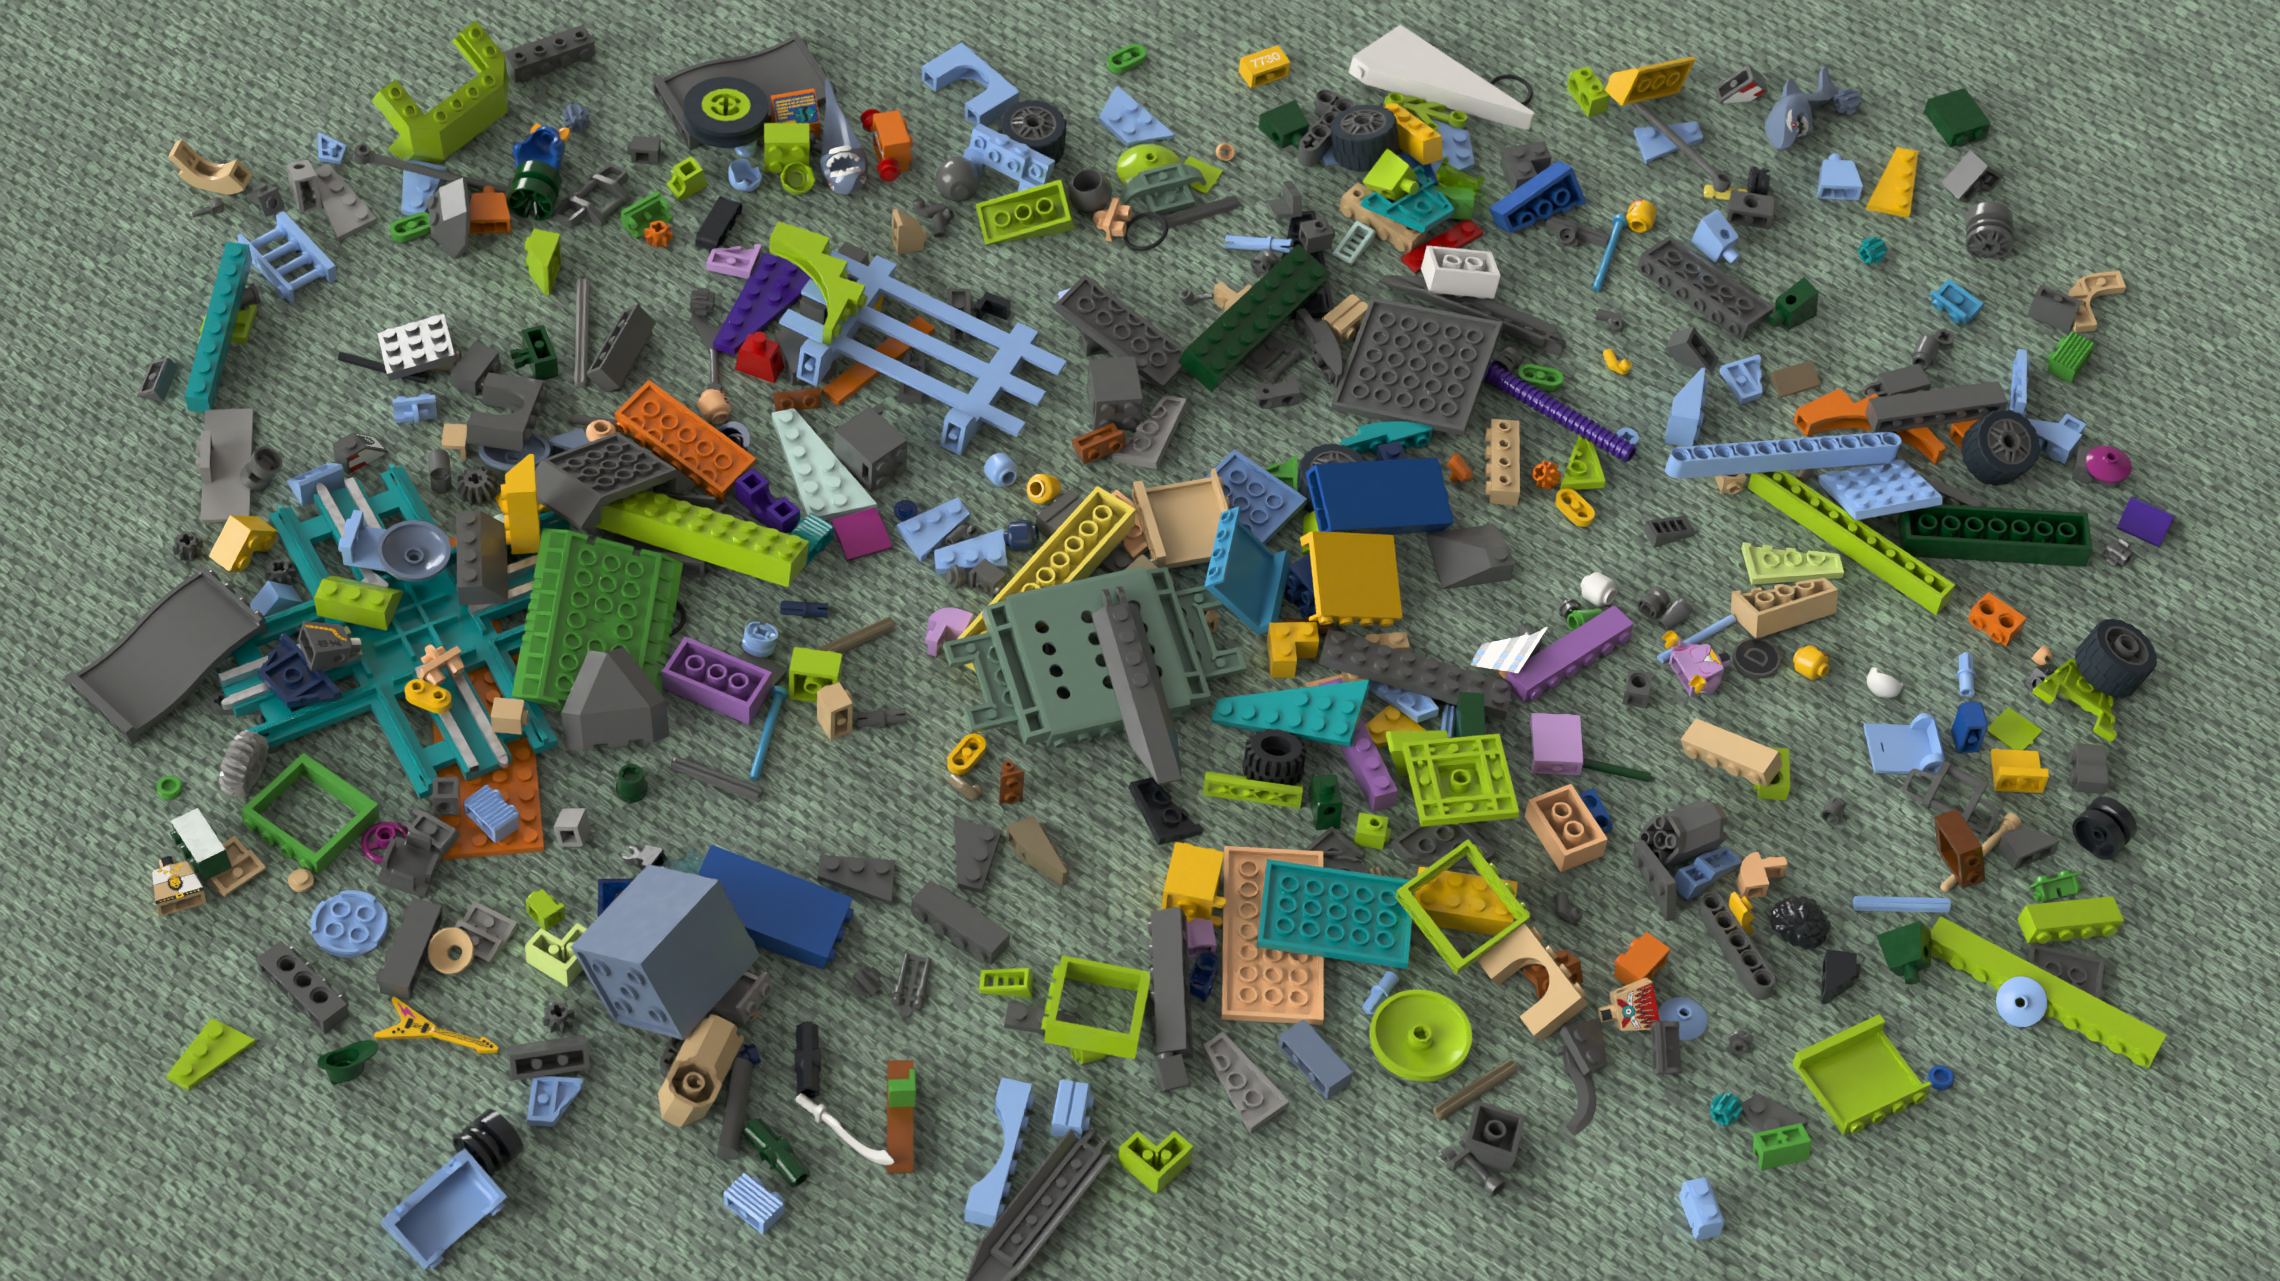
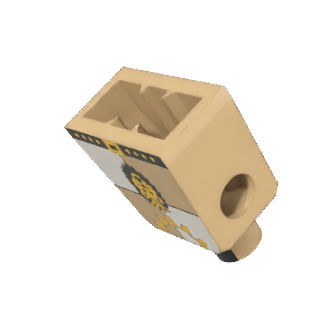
(176, 887)

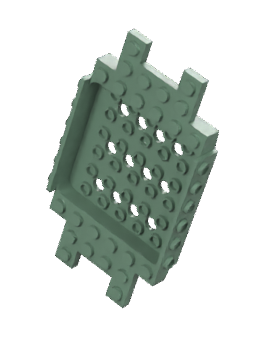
(1017, 672)

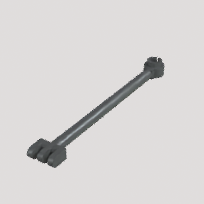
(365, 155)
(1720, 181)

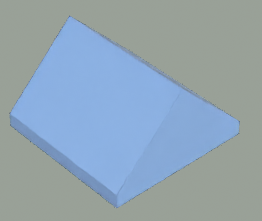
(305, 484)

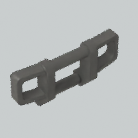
(585, 208)
(1929, 800)

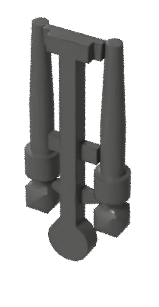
(905, 1010)

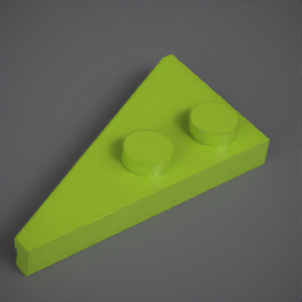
(1584, 468)

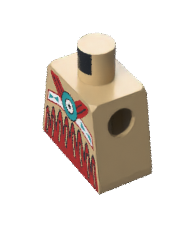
(1632, 1006)

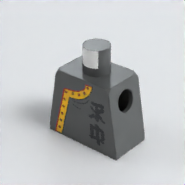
(326, 645)

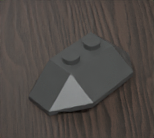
(450, 216)

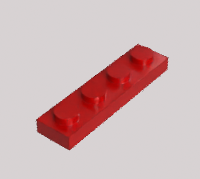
(1453, 238)

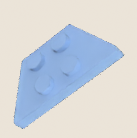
(1131, 121)
(1455, 147)

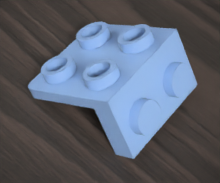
(360, 543)

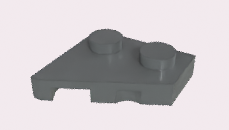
(1766, 1114)

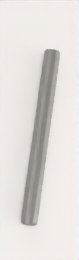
(581, 335)

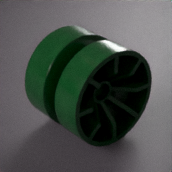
(534, 189)

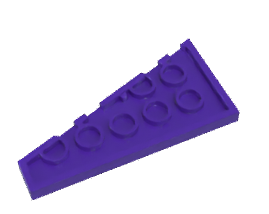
(766, 296)

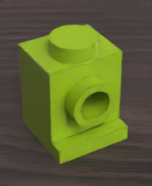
(544, 909)

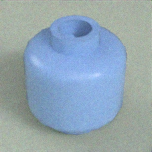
(1001, 470)

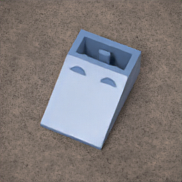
(1686, 412)

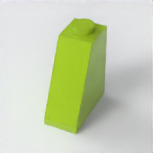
(1395, 742)

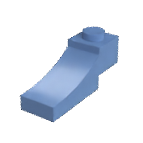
(1705, 871)

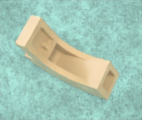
(202, 174)

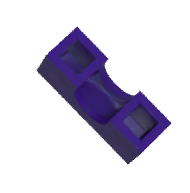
(754, 494)

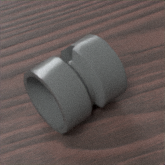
(261, 468)

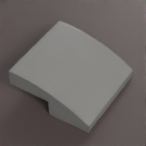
(487, 930)

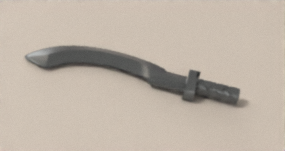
(1584, 1088)

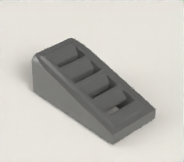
(1659, 539)

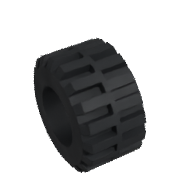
(1274, 757)

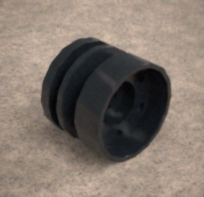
(489, 1141)

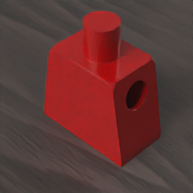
(760, 358)

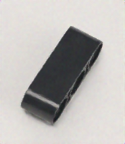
(718, 223)

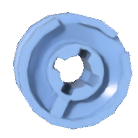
(759, 639)

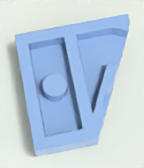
(1744, 378)
(551, 1098)

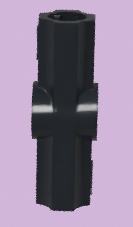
(807, 1059)

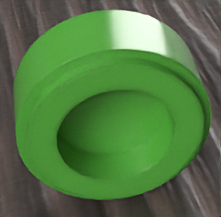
(169, 787)

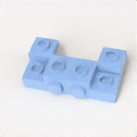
(1008, 157)

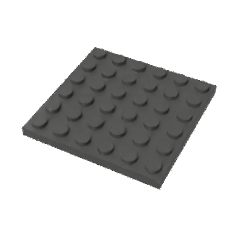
(1417, 365)

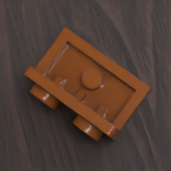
(1099, 443)
(1539, 975)

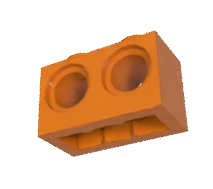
(1996, 619)

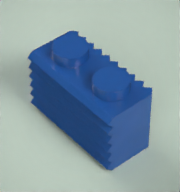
(1969, 727)

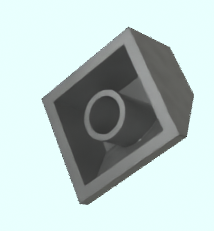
(1494, 1135)

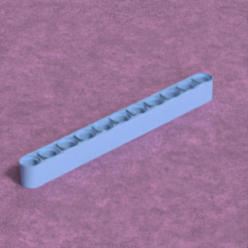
(1782, 455)

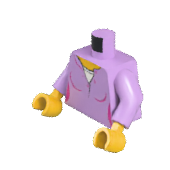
(1696, 664)

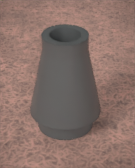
(1676, 613)

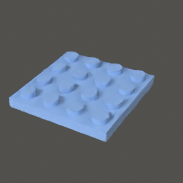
(1879, 489)

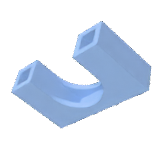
(964, 64)

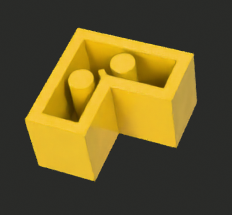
(240, 539)
(1288, 642)

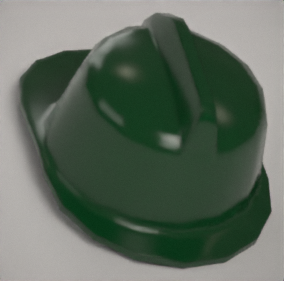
(347, 1062)

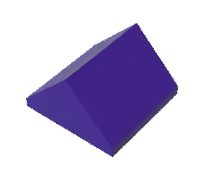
(2145, 521)

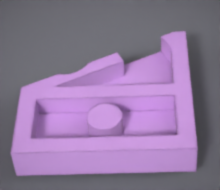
(734, 260)

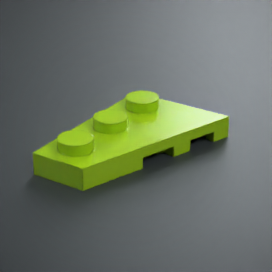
(207, 1053)

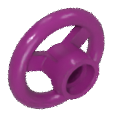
(383, 833)

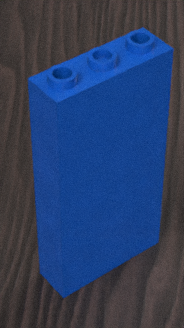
(1380, 496)
(781, 909)

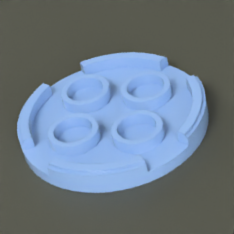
(349, 924)

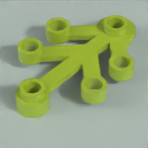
(1424, 110)

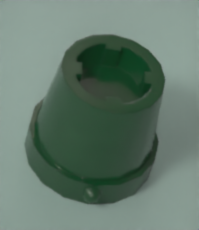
(631, 783)

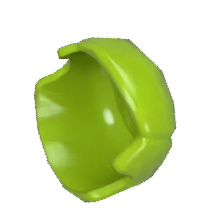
(797, 178)

